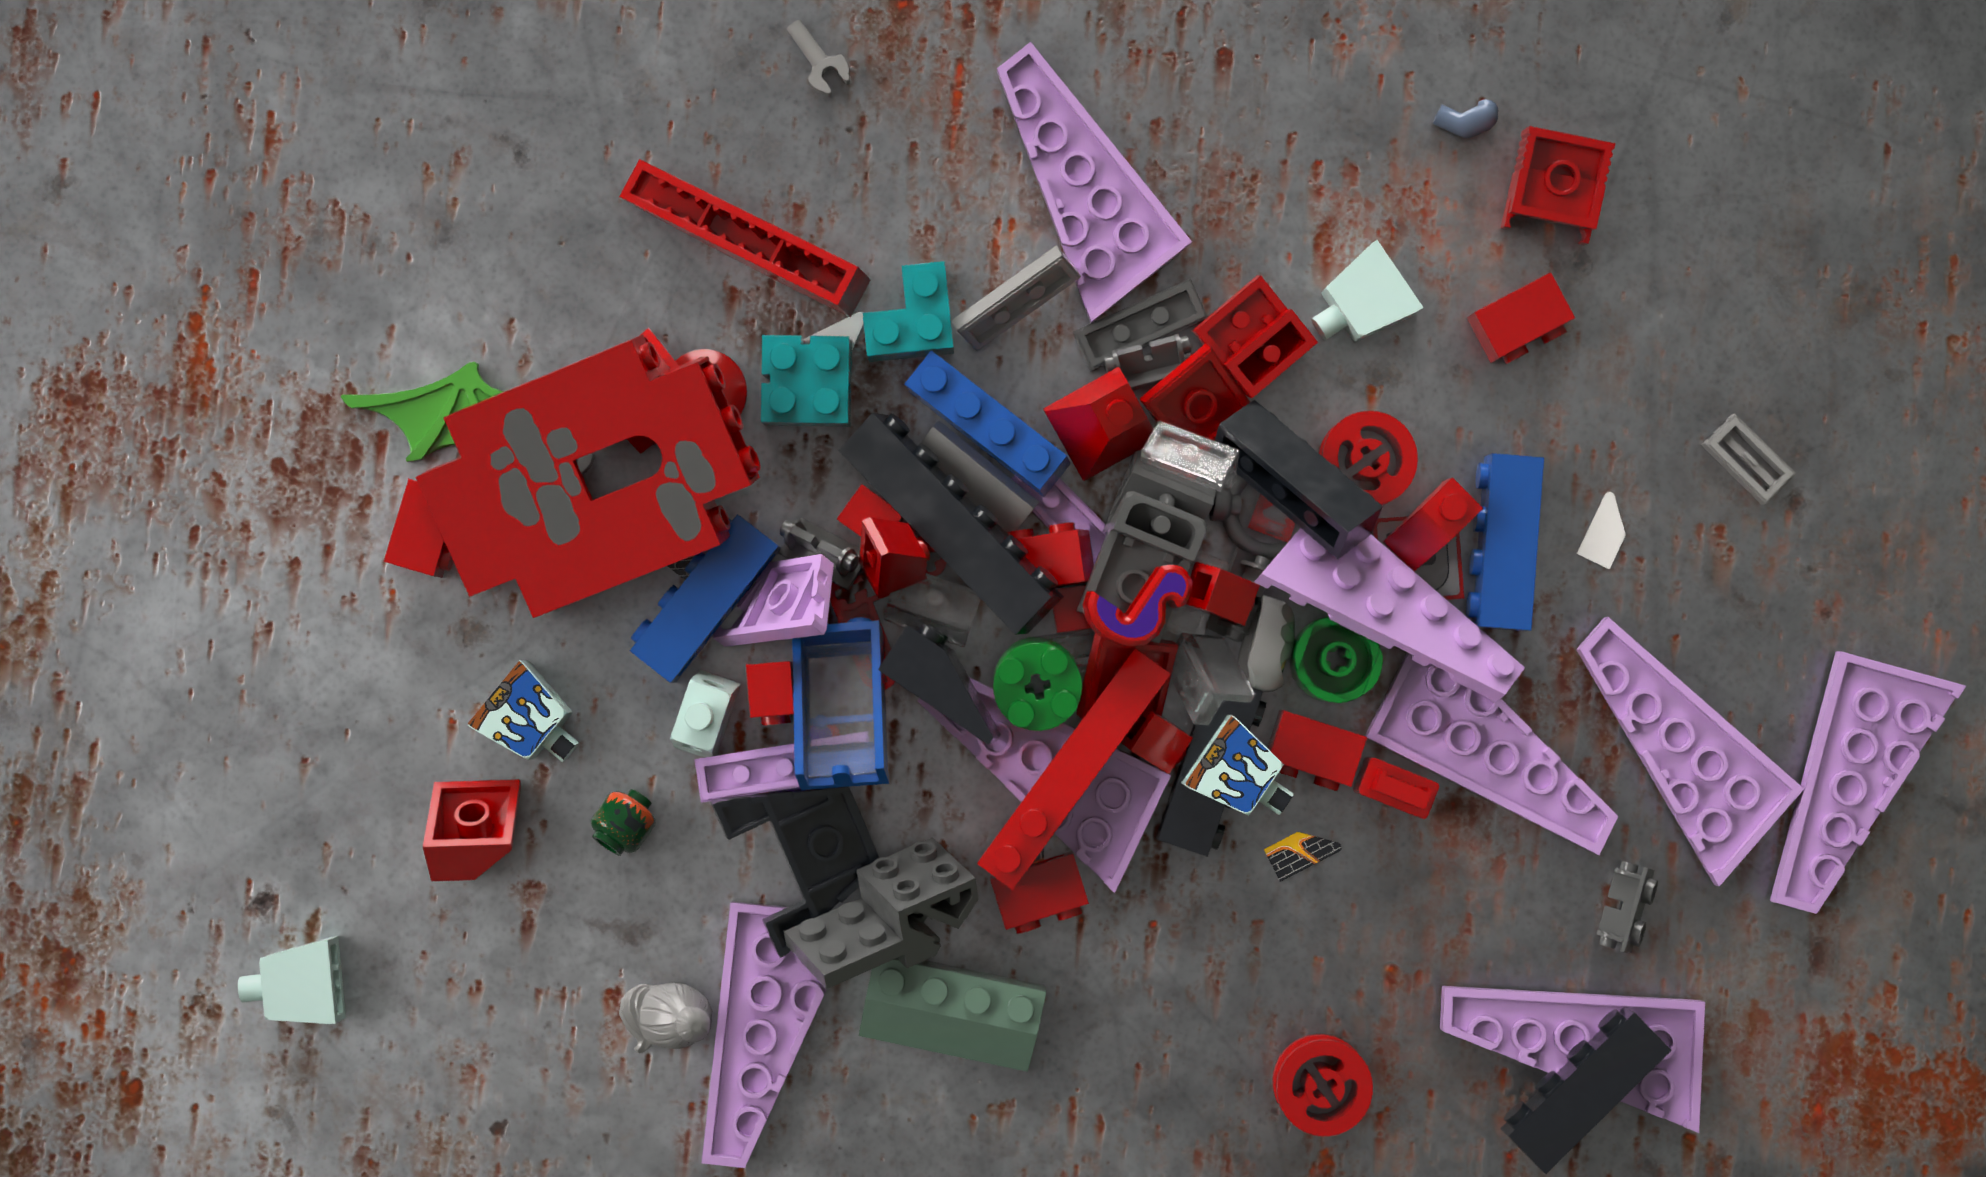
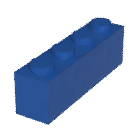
(987, 423)
(1506, 542)
(703, 600)

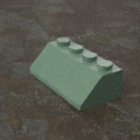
(954, 1012)

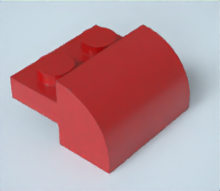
(1255, 336)

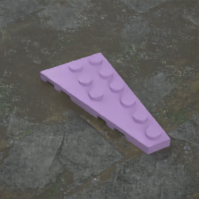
(1095, 198)
(1392, 606)
(1487, 752)
(1859, 756)
(1704, 768)
(1108, 816)
(1546, 1025)
(759, 1031)

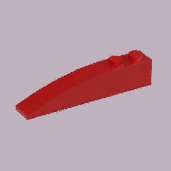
(747, 238)
(1073, 769)

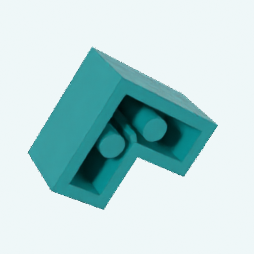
(919, 327)

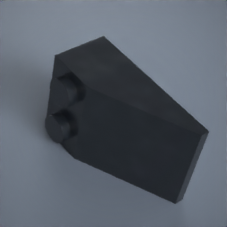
(935, 674)

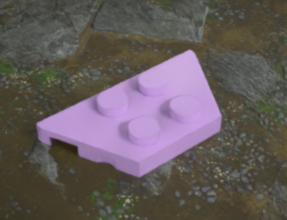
(784, 603)

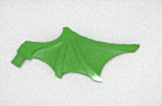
(422, 409)

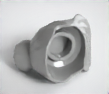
(665, 1015)

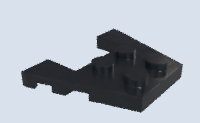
(820, 840)

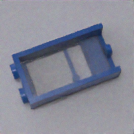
(840, 707)

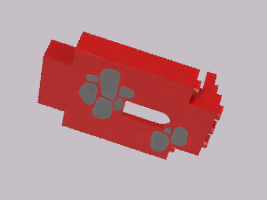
(523, 506)

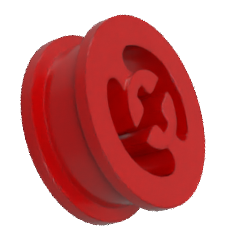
(1404, 447)
(1295, 1102)

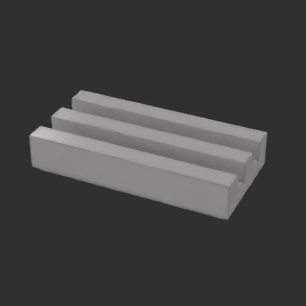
(1720, 455)

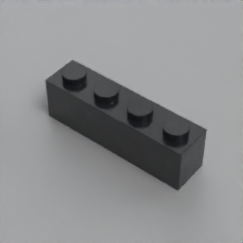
(1299, 480)
(1189, 816)
(1584, 1088)

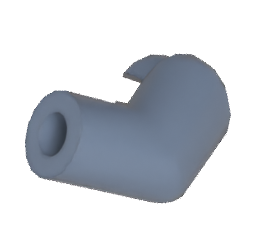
(1470, 122)

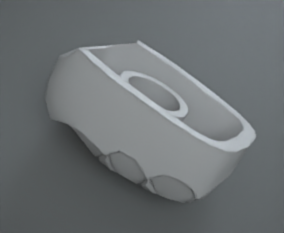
(1268, 644)

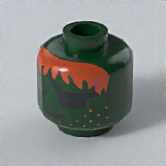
(623, 822)

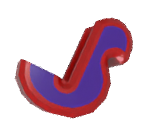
(1147, 611)

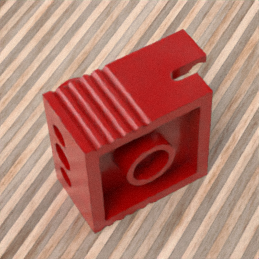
(1559, 179)

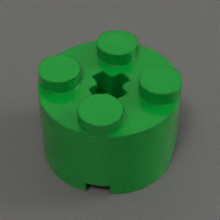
(1345, 682)
(1022, 704)

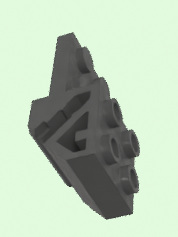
(1151, 525)
(889, 916)

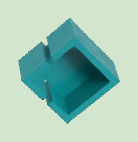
(806, 381)

